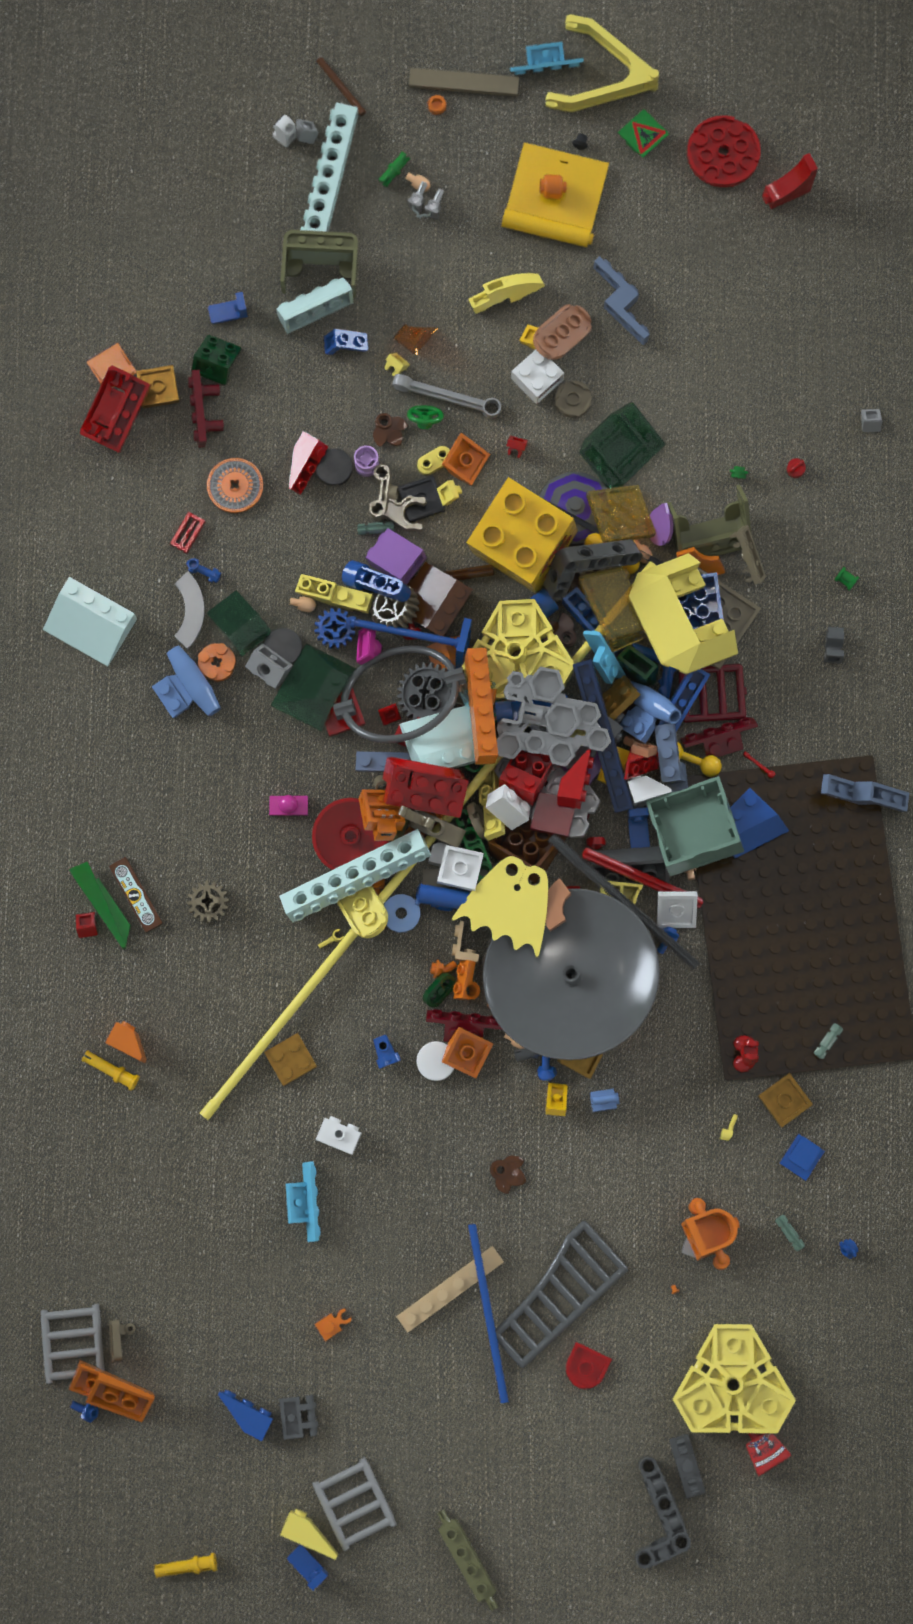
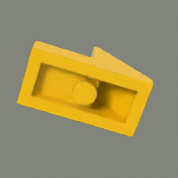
(556, 1099)

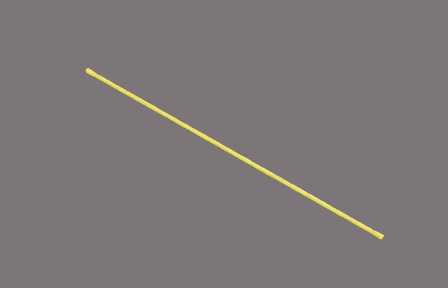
(212, 1106)

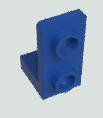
(228, 310)
(344, 339)
(638, 827)
(307, 1566)

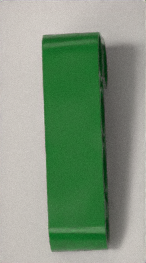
(475, 845)

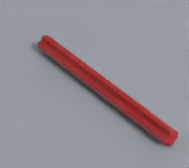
(632, 873)

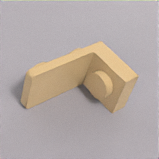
(468, 954)

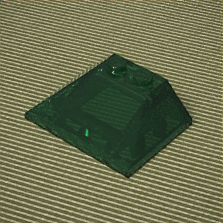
(621, 446)
(312, 687)

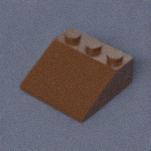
(439, 598)
(526, 845)

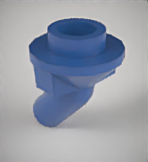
(671, 932)
(546, 1071)
(88, 1412)

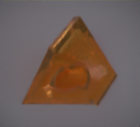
(414, 337)

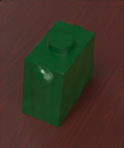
(638, 666)

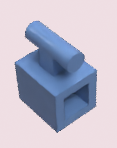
(604, 1100)

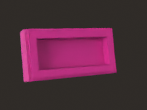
(367, 646)
(288, 805)

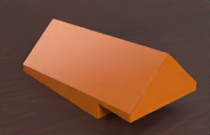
(111, 1392)

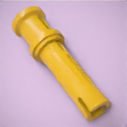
(119, 1074)
(195, 1565)

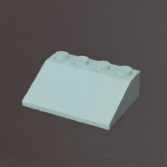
(89, 621)
(446, 744)

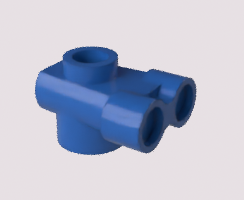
(385, 1056)

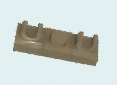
(749, 555)

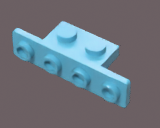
(545, 56)
(604, 658)
(302, 1202)

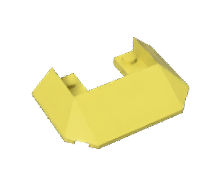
(666, 623)

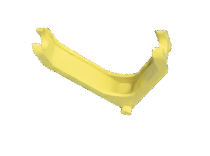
(640, 79)

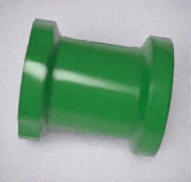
(846, 578)

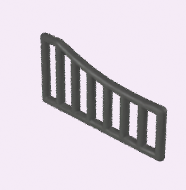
(538, 1292)

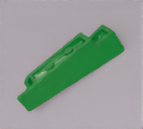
(102, 902)

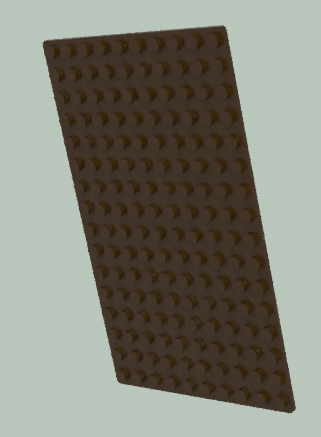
(807, 929)

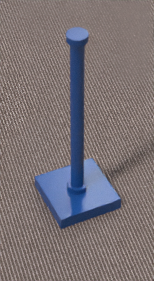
(461, 643)

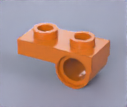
(464, 979)

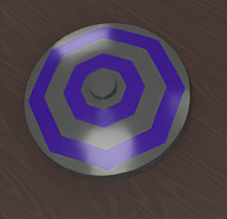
(569, 493)

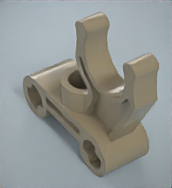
(388, 502)
(424, 822)

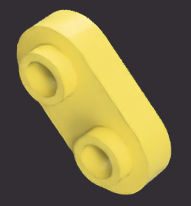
(434, 460)

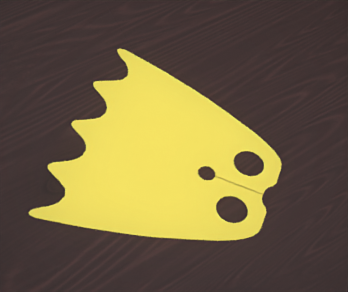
(509, 911)

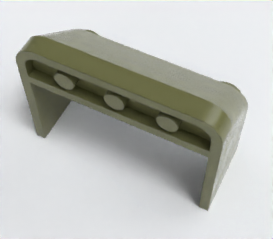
(319, 248)
(712, 536)

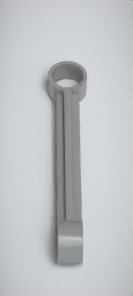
(405, 384)

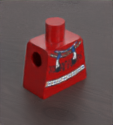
(766, 1452)

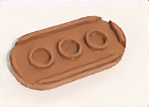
(562, 332)

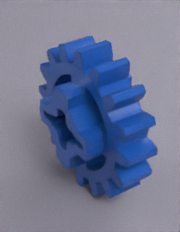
(327, 629)

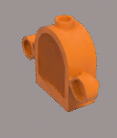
(710, 1232)

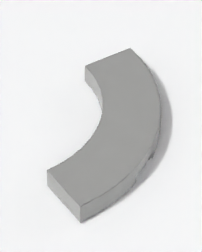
(194, 610)

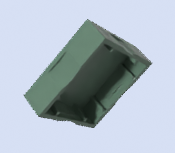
(694, 826)

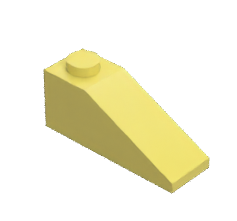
(304, 1531)

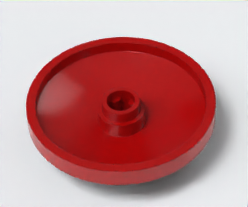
(340, 834)

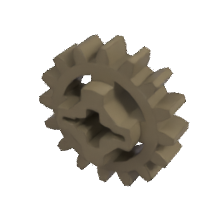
(199, 902)

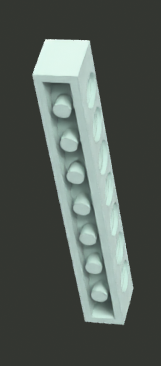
(341, 114)
(345, 875)

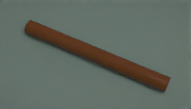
(340, 85)

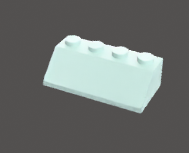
(315, 304)

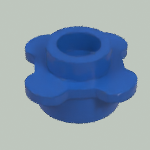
(848, 1248)

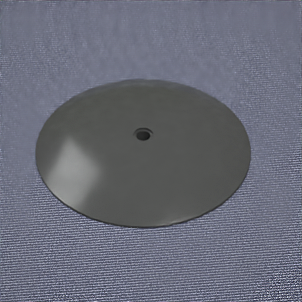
(583, 1014)

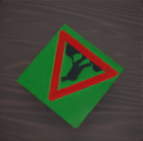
(643, 133)

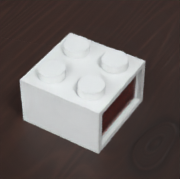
(537, 376)

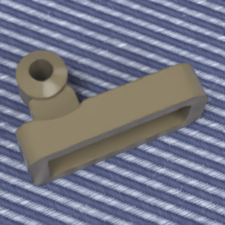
(115, 1333)

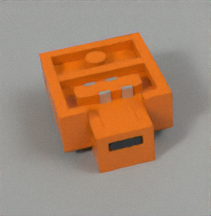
(378, 816)

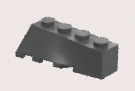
(644, 859)

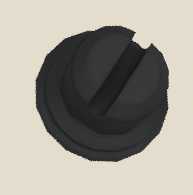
(580, 142)

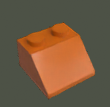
(126, 1040)

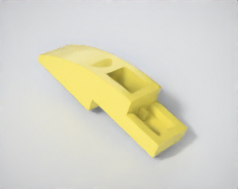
(511, 287)
(333, 594)
(492, 825)

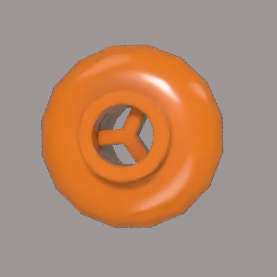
(552, 186)

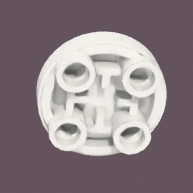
(430, 1062)

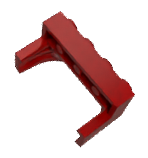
(115, 408)
(430, 790)

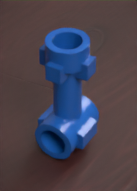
(194, 567)

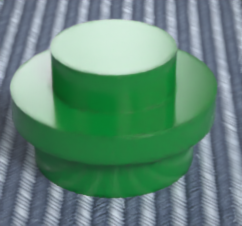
(738, 472)

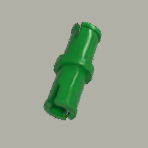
(394, 169)

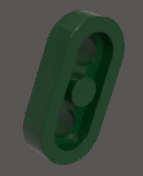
(439, 990)

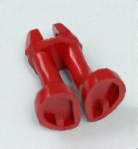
(749, 1053)

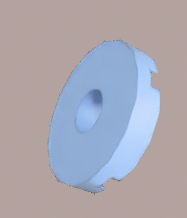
(413, 913)

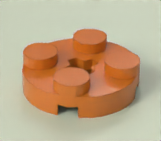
(221, 652)

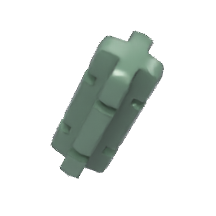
(374, 528)
(828, 1041)
(790, 1232)

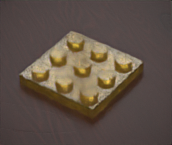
(620, 514)

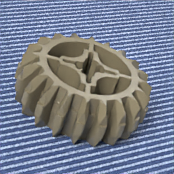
(388, 608)

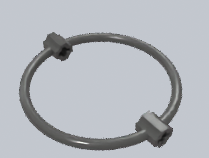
(453, 678)

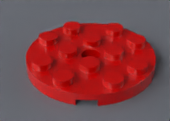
(717, 168)

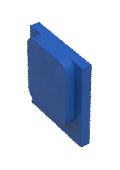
(802, 1157)

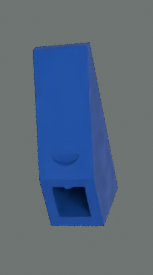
(250, 1419)

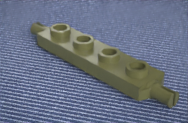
(467, 1560)

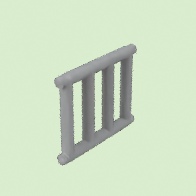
(47, 1336)
(370, 1484)

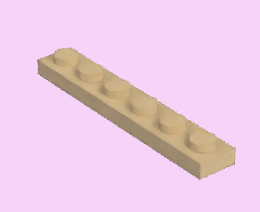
(447, 1291)

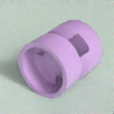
(366, 460)

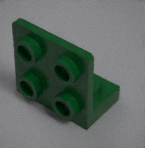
(215, 359)

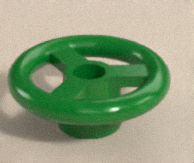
(424, 418)

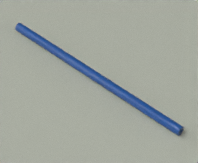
(488, 1313)

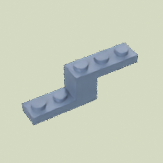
(621, 300)
(376, 760)
(672, 770)
(865, 793)

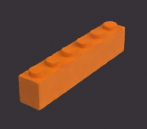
(481, 706)

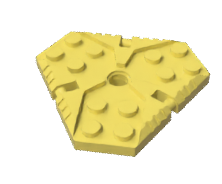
(521, 627)
(759, 1402)

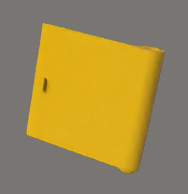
(560, 219)

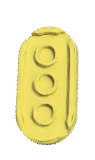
(364, 912)

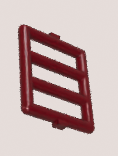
(723, 715)

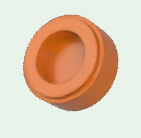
(437, 104)

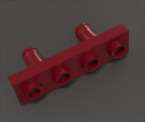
(196, 400)

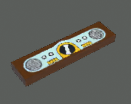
(136, 895)

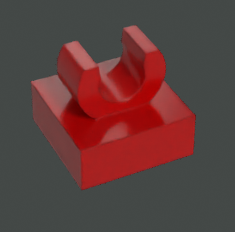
(516, 443)

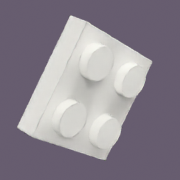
(460, 868)
(677, 909)

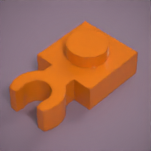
(330, 1326)

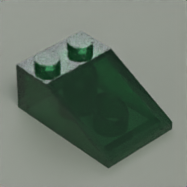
(239, 623)

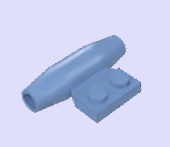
(186, 686)
(649, 707)

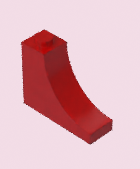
(793, 184)

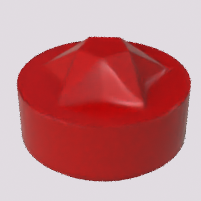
(595, 842)

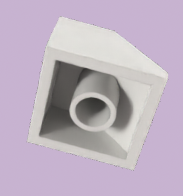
(644, 789)

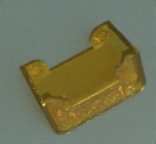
(608, 597)

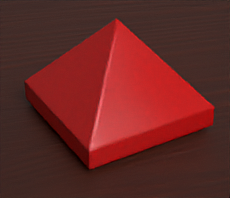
(389, 714)

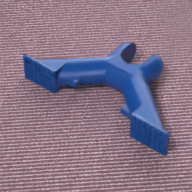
(668, 672)

